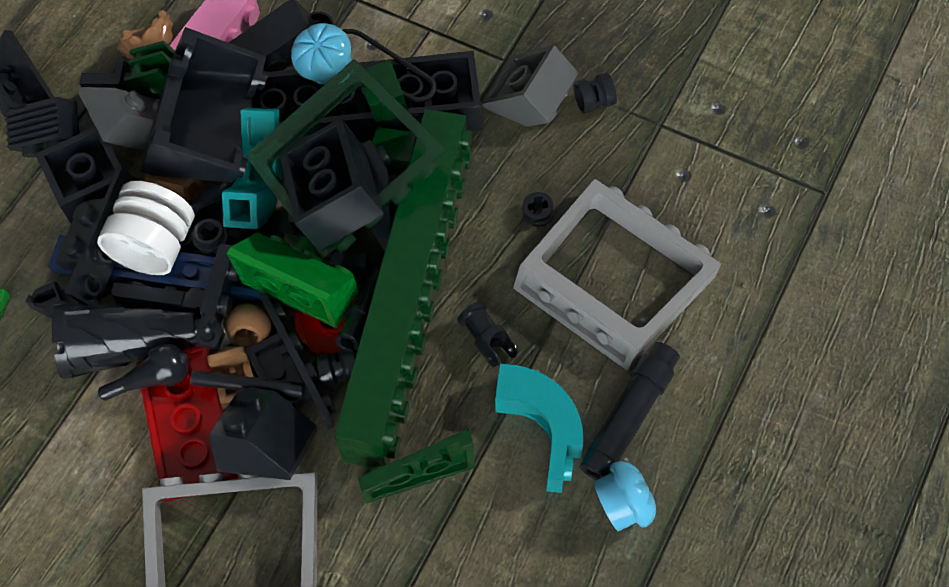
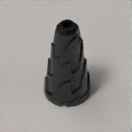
(114, 336)

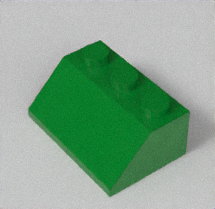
(294, 277)

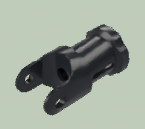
(486, 332)

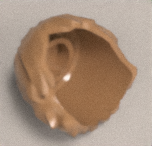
(157, 31)

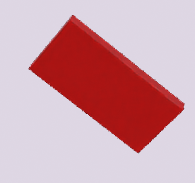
(181, 424)

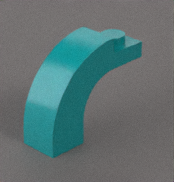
(250, 199)
(543, 400)

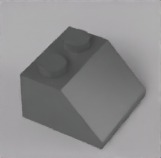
(532, 86)
(120, 115)

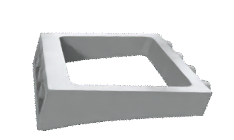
(585, 313)
(214, 484)

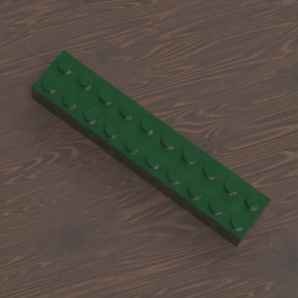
(403, 300)

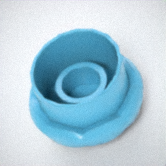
(321, 52)
(626, 496)

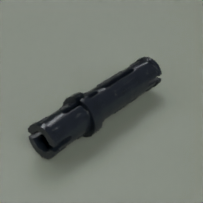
(356, 314)

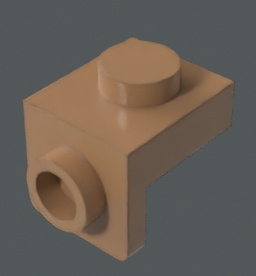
(230, 361)

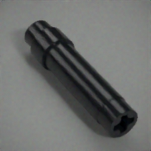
(647, 382)

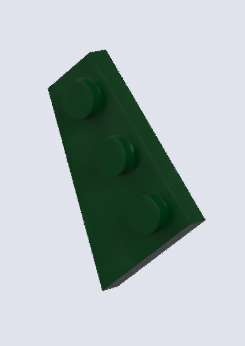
(420, 468)

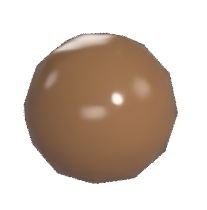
(247, 325)

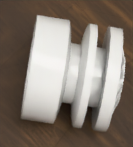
(146, 228)

